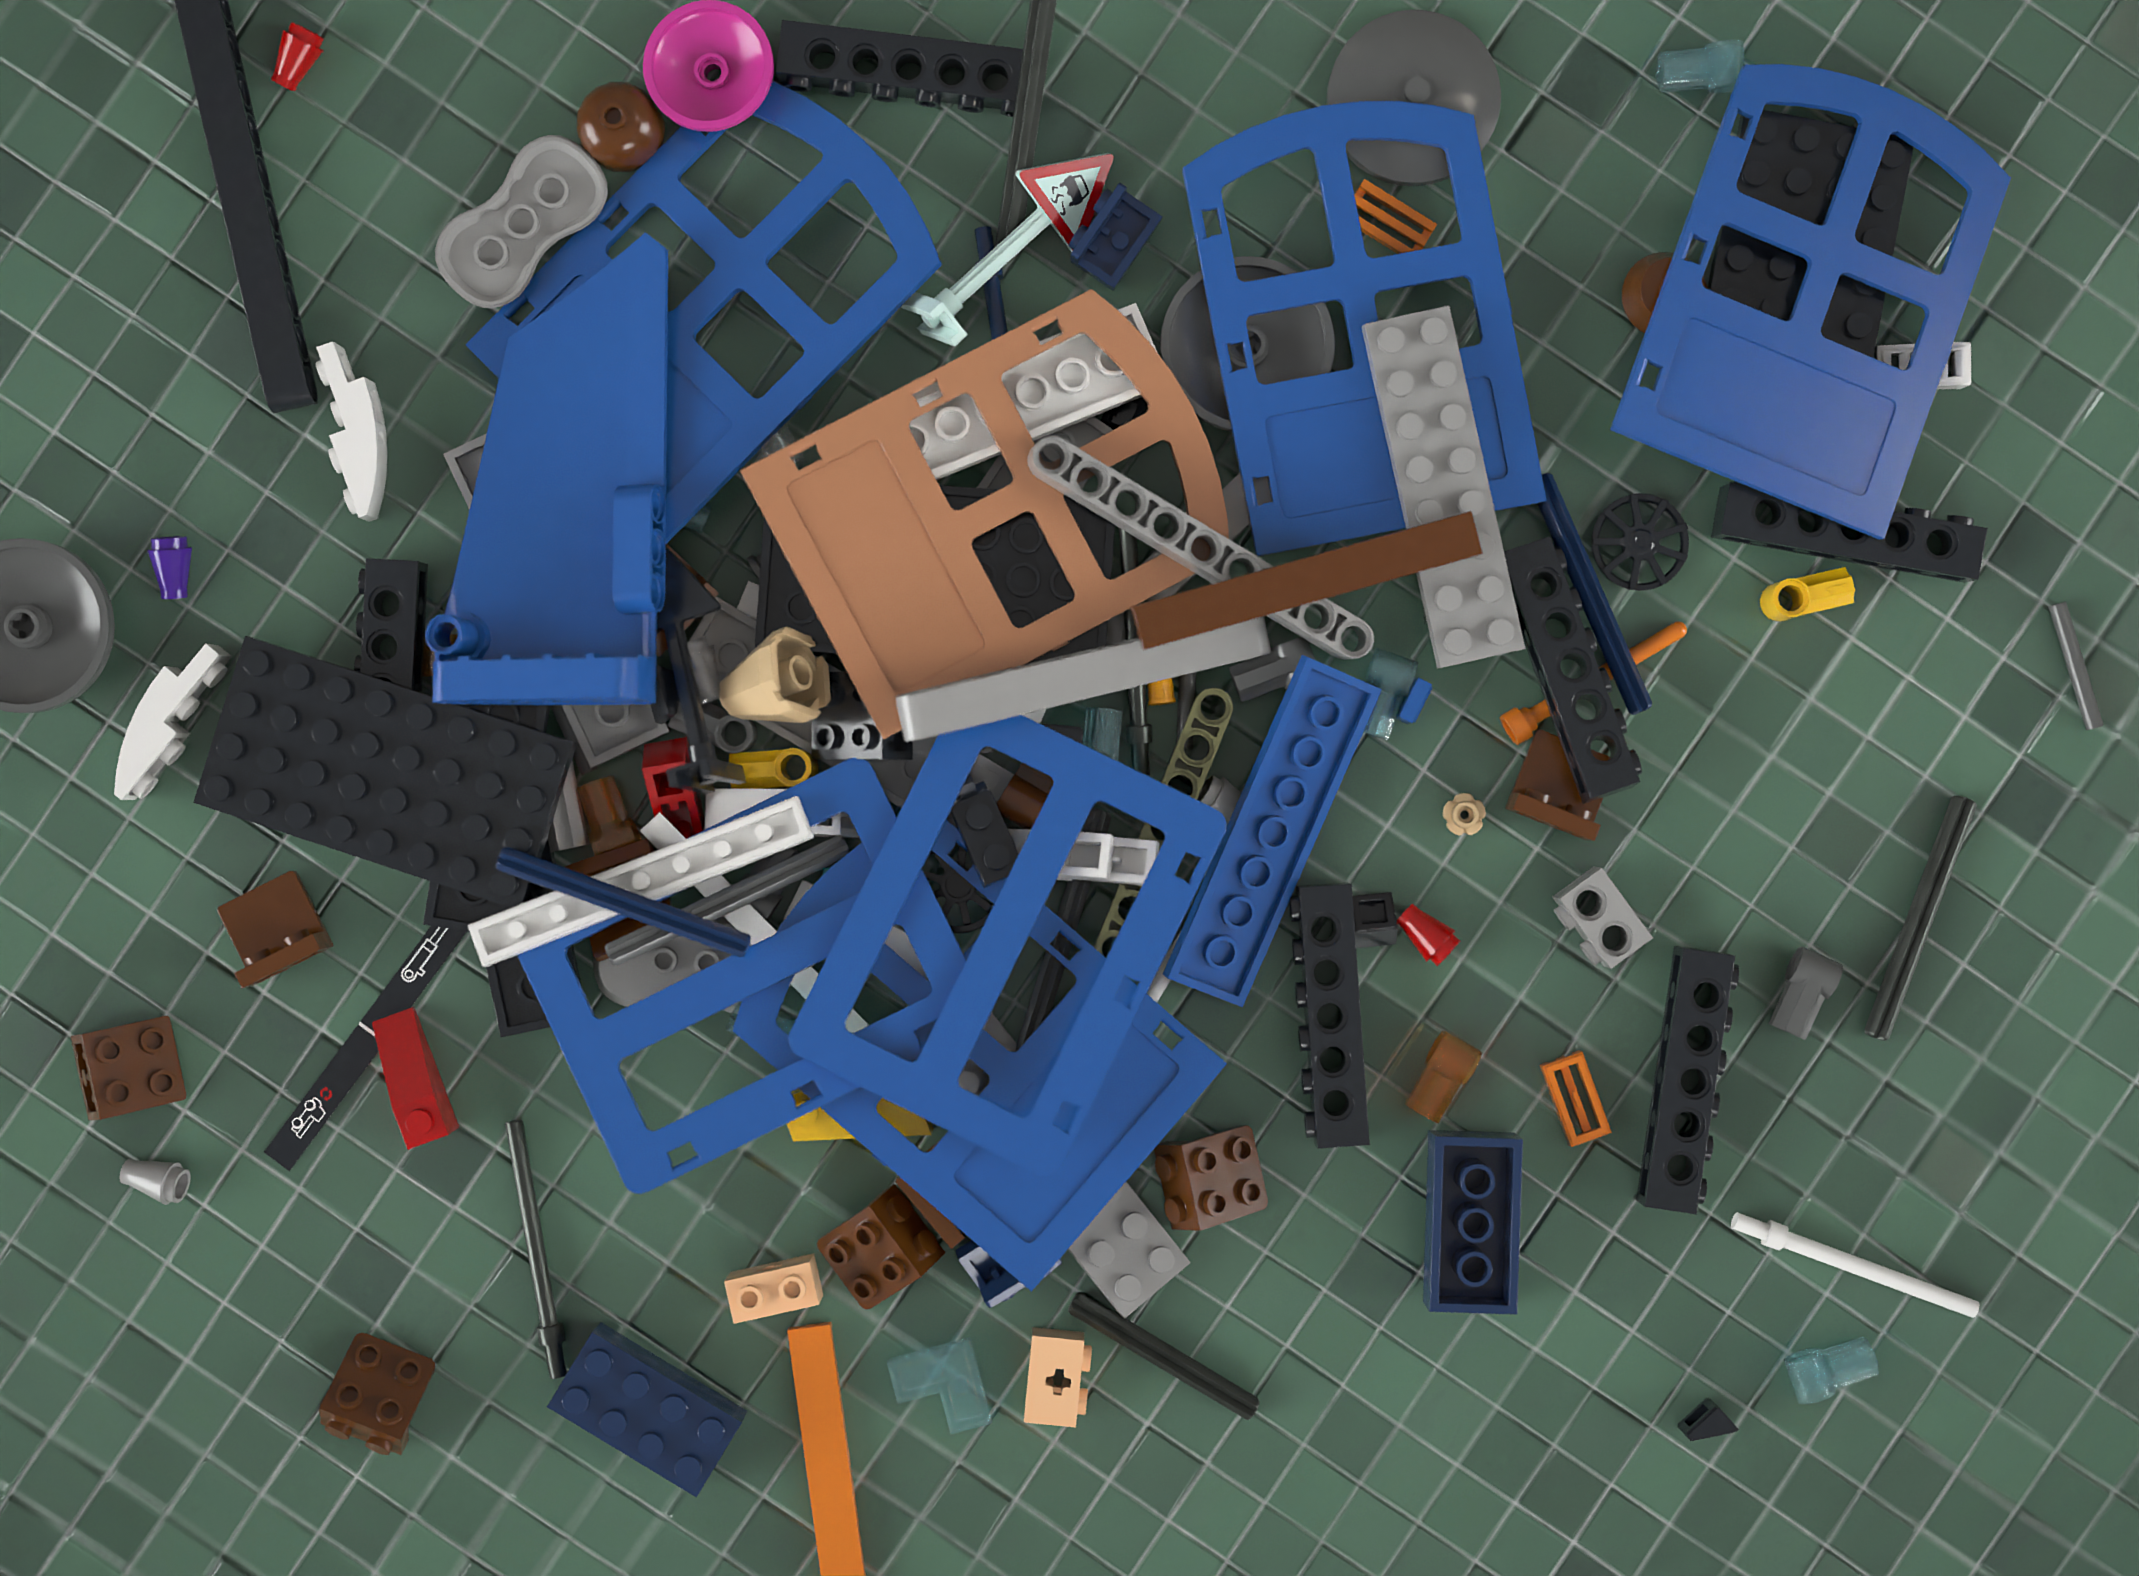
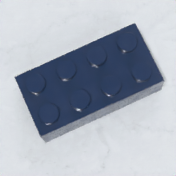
(1472, 1222)
(647, 1409)

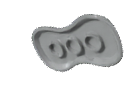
(497, 245)
(657, 969)

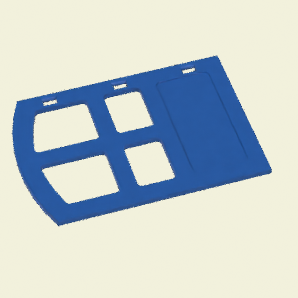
(1772, 394)
(709, 415)
(1324, 432)
(1002, 1207)

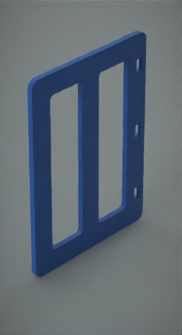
(599, 1045)
(932, 1081)

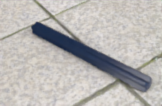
(1593, 599)
(623, 902)

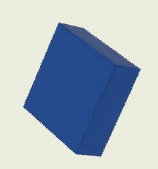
(1414, 702)

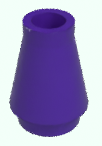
(171, 565)

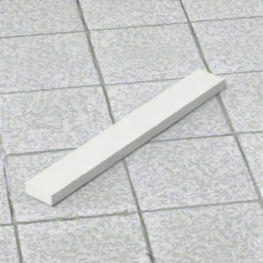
(650, 876)

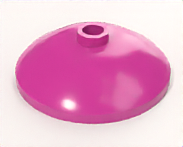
(692, 44)

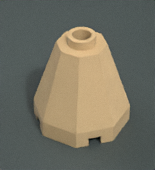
(778, 681)

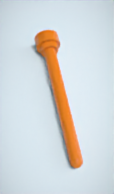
(1522, 722)

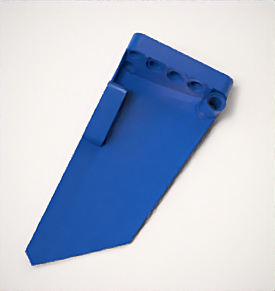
(568, 506)

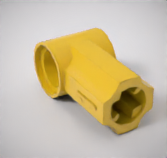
(1809, 594)
(769, 770)

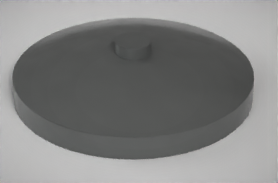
(1421, 61)
(1282, 342)
(52, 626)

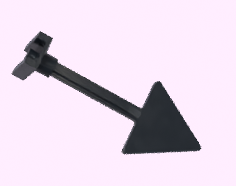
(685, 601)

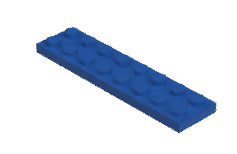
(1272, 831)

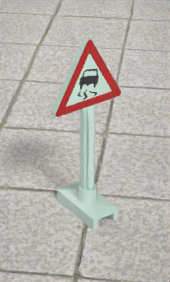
(1064, 199)

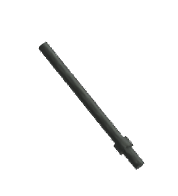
(1138, 731)
(550, 1331)

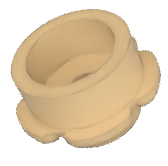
(1475, 810)

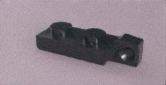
(984, 832)

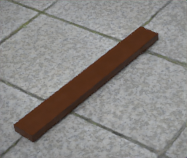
(1306, 580)

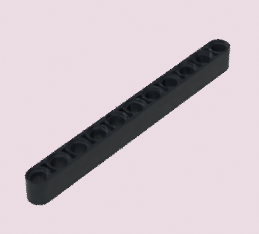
(247, 204)

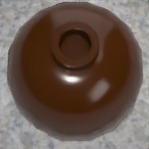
(620, 126)

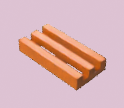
(1398, 207)
(1563, 1064)

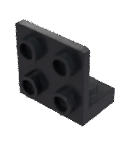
(848, 731)

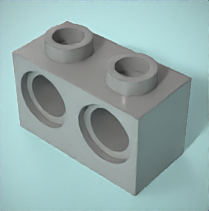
(1608, 911)

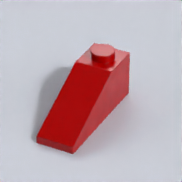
(677, 805)
(413, 1079)

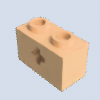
(773, 1288)
(1052, 1403)

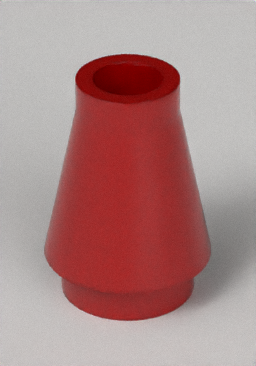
(296, 55)
(1429, 935)

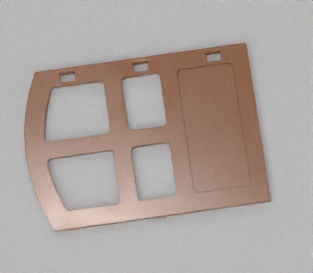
(898, 564)

